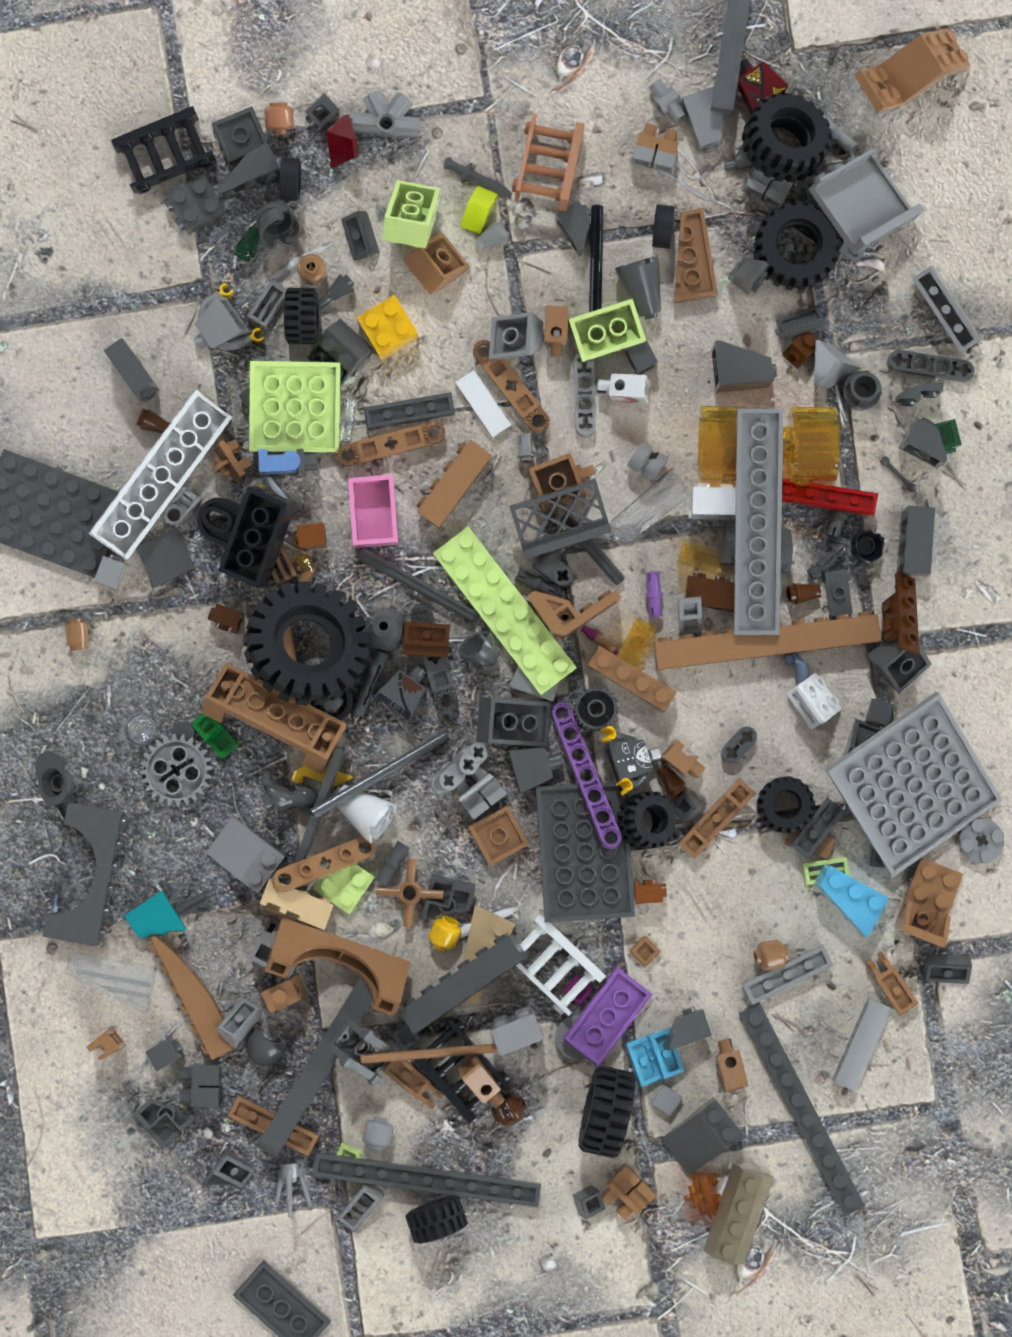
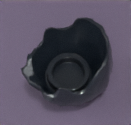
(867, 546)

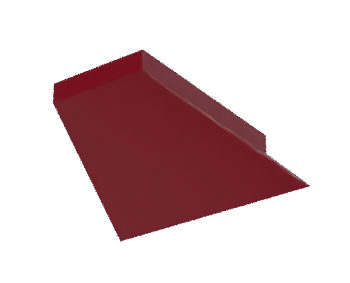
(342, 142)

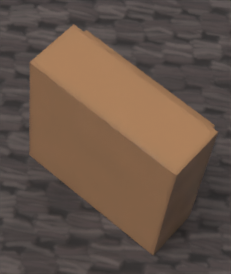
(644, 951)

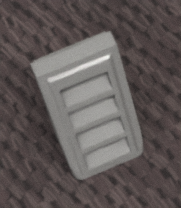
(363, 1192)

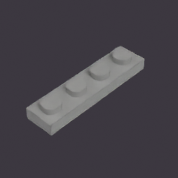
(791, 974)

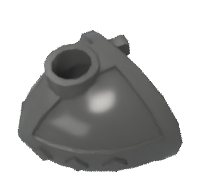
(480, 649)

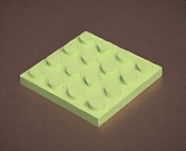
(294, 406)

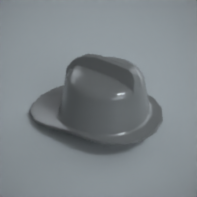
(53, 778)

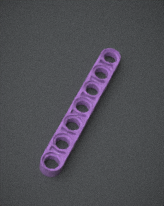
(586, 786)

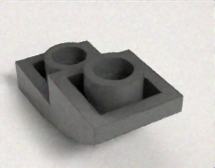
(913, 395)

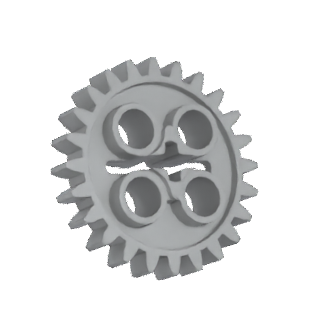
(187, 787)

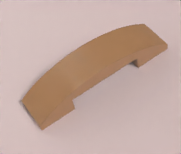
(716, 818)

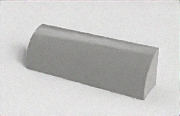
(861, 1044)

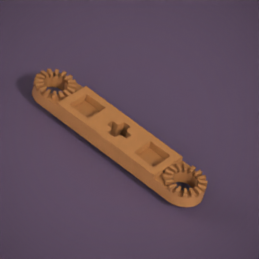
(521, 399)
(374, 447)
(309, 869)

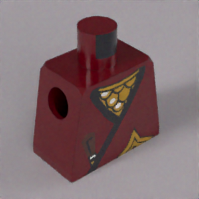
(758, 83)

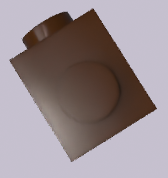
(800, 349)

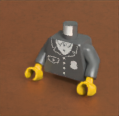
(628, 759)

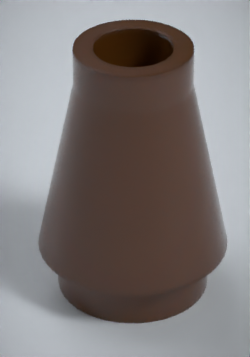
(152, 422)
(800, 593)
(671, 782)

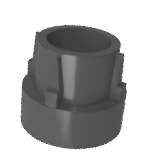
(865, 379)

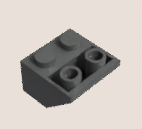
(341, 345)

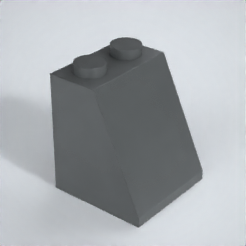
(740, 368)

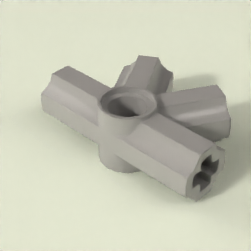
(394, 113)

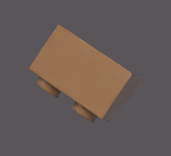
(436, 264)

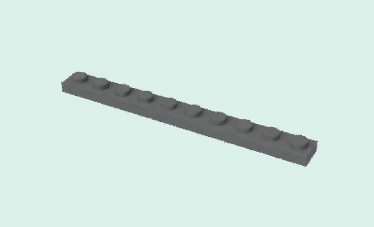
(802, 1109)
(427, 1179)

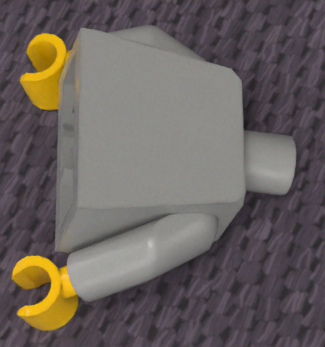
(221, 324)

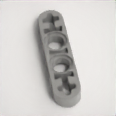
(588, 393)

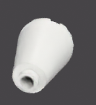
(367, 813)

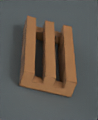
(285, 577)

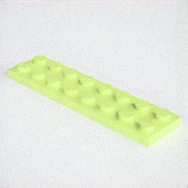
(504, 610)

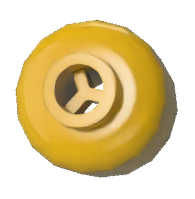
(444, 933)

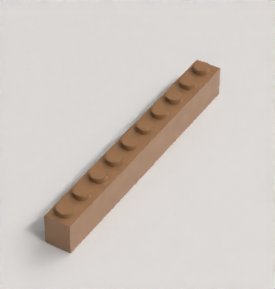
(791, 639)

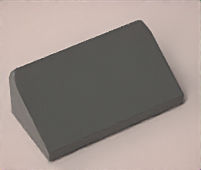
(360, 235)
(947, 968)

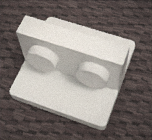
(814, 701)

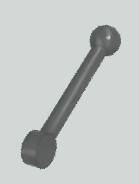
(885, 461)

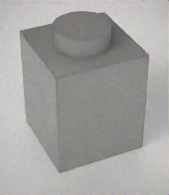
(110, 572)

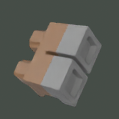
(665, 147)

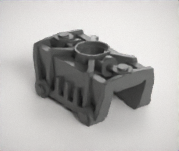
(351, 1058)

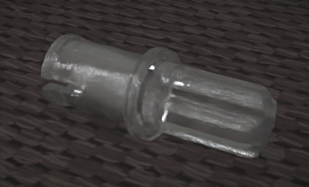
(347, 420)

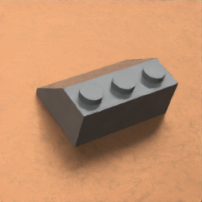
(728, 547)

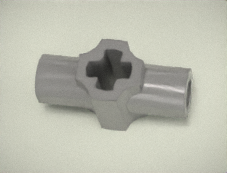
(667, 101)

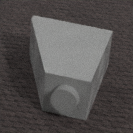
(704, 124)

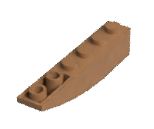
(196, 999)

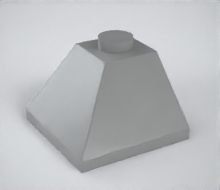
(515, 335)

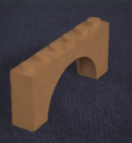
(380, 971)

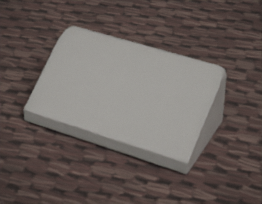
(239, 1022)

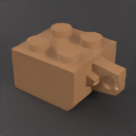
(556, 475)

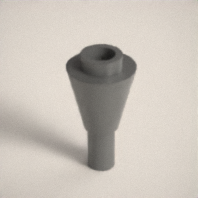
(340, 288)

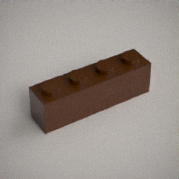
(714, 593)

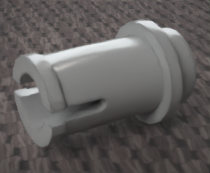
(525, 448)

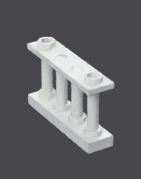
(574, 958)

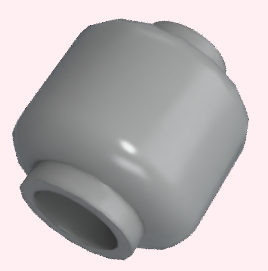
(377, 1133)

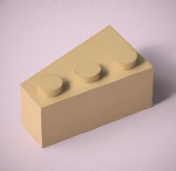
(296, 906)

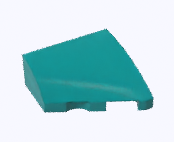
(155, 917)

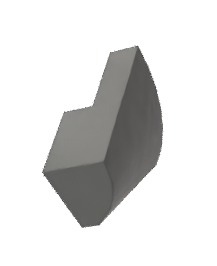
(457, 897)
(162, 1121)

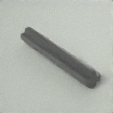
(598, 555)

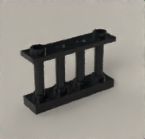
(166, 128)
(438, 1074)

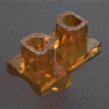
(700, 1193)

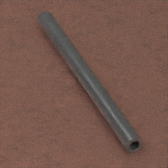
(379, 774)

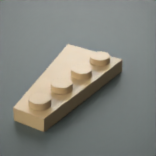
(483, 931)

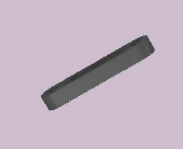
(930, 368)

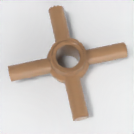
(409, 903)

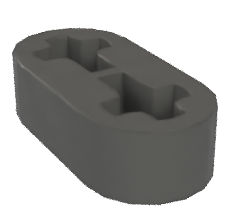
(735, 741)

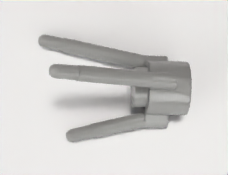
(289, 1174)

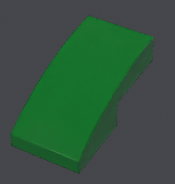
(215, 735)

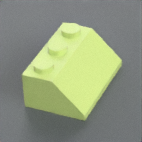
(606, 330)

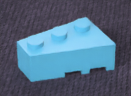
(853, 899)

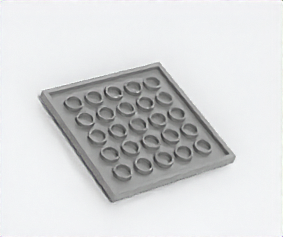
(914, 784)

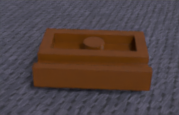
(426, 639)

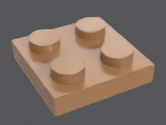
(498, 835)

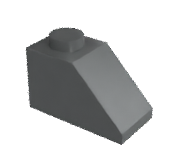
(575, 225)
(687, 1029)

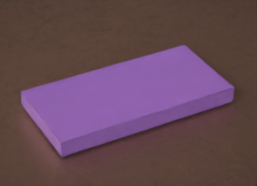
(607, 1016)

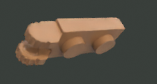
(893, 985)
(412, 1081)

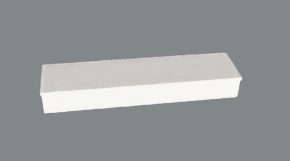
(160, 475)

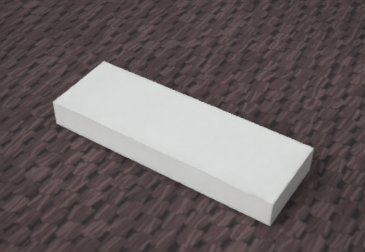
(483, 404)

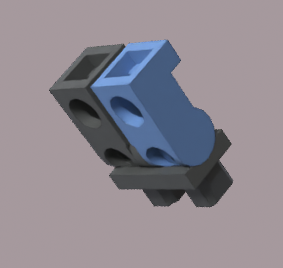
(287, 464)

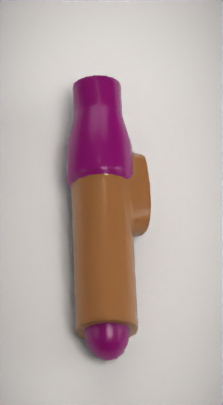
(599, 638)

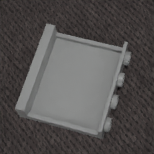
(862, 201)

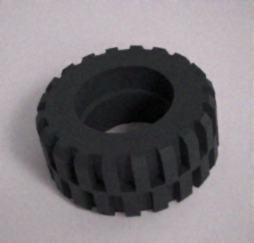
(800, 119)
(802, 217)
(607, 1111)

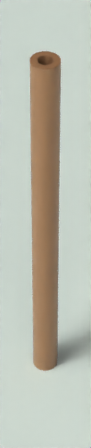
(428, 1053)

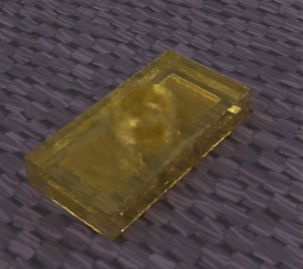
(636, 642)

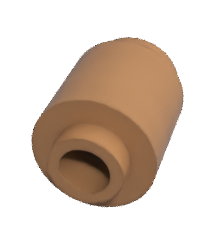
(77, 634)

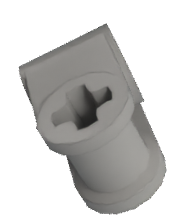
(183, 506)

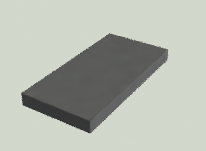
(280, 1304)

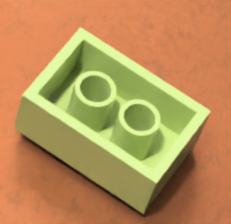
(411, 214)

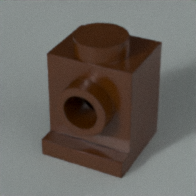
(226, 618)

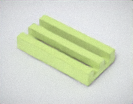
(807, 873)

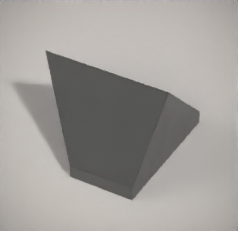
(229, 1171)

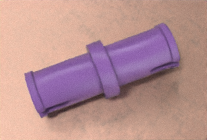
(654, 594)

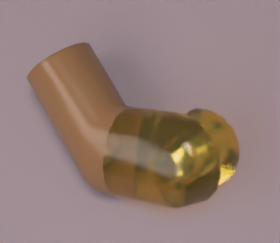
(307, 567)

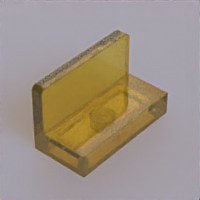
(700, 558)

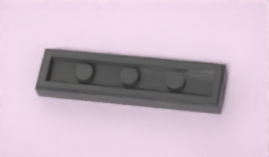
(409, 411)

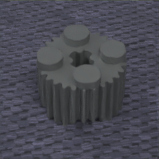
(594, 696)

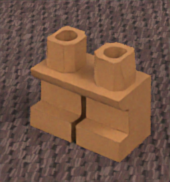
(681, 762)
(630, 1190)

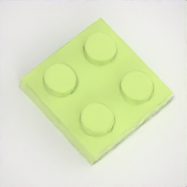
(345, 887)

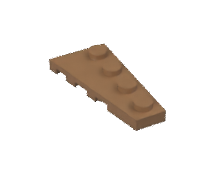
(694, 267)

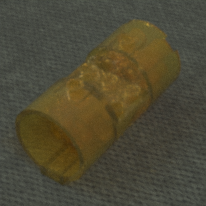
(809, 444)

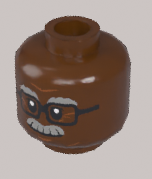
(510, 1110)

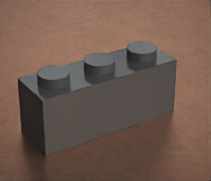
(916, 540)

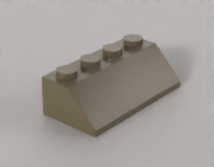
(738, 1215)

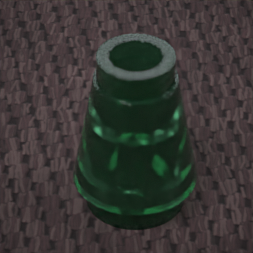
(247, 245)

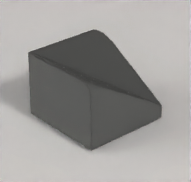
(688, 806)
(588, 1202)

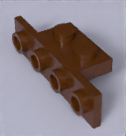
(901, 616)

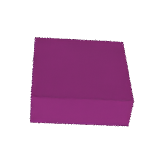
(582, 996)

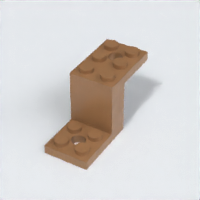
(912, 69)

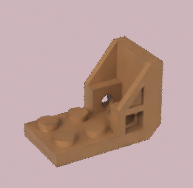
(551, 608)
(929, 902)

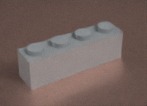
(947, 308)

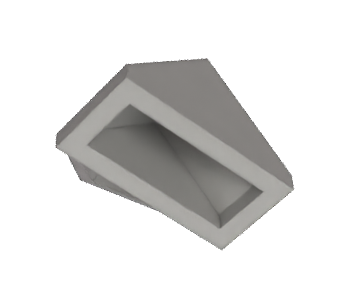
(831, 365)

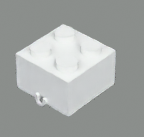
(712, 502)

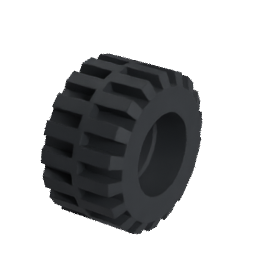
(301, 315)
(804, 797)
(662, 816)
(436, 1219)

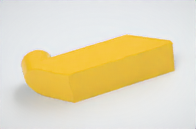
(299, 776)

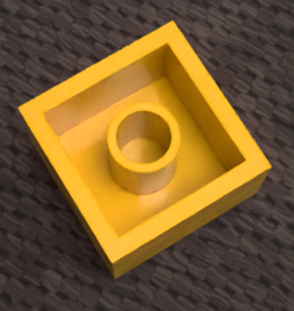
(387, 327)

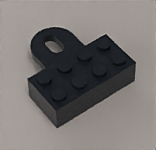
(252, 533)

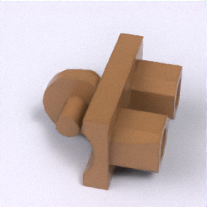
(228, 464)

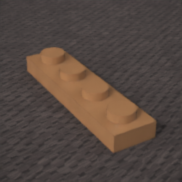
(260, 1118)

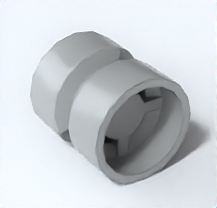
(647, 461)

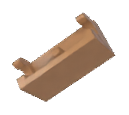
(109, 1041)

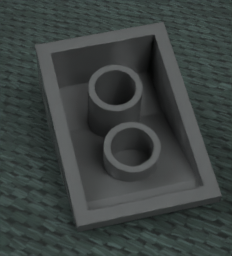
(513, 721)
(702, 1136)

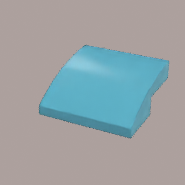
(650, 1059)

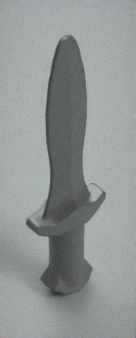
(469, 173)

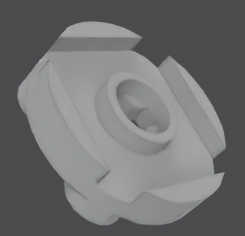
(992, 834)

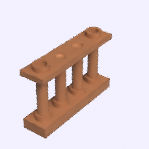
(569, 156)

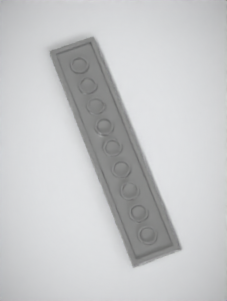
(758, 521)

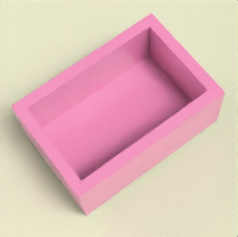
(373, 511)

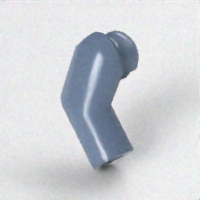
(800, 665)

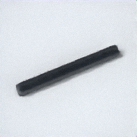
(596, 257)

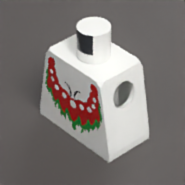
(635, 390)

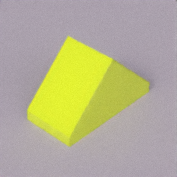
(478, 210)

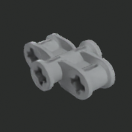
(454, 772)

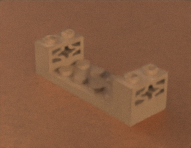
(294, 724)

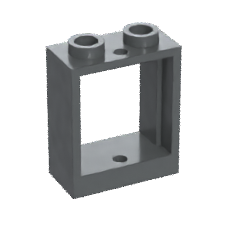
(131, 370)

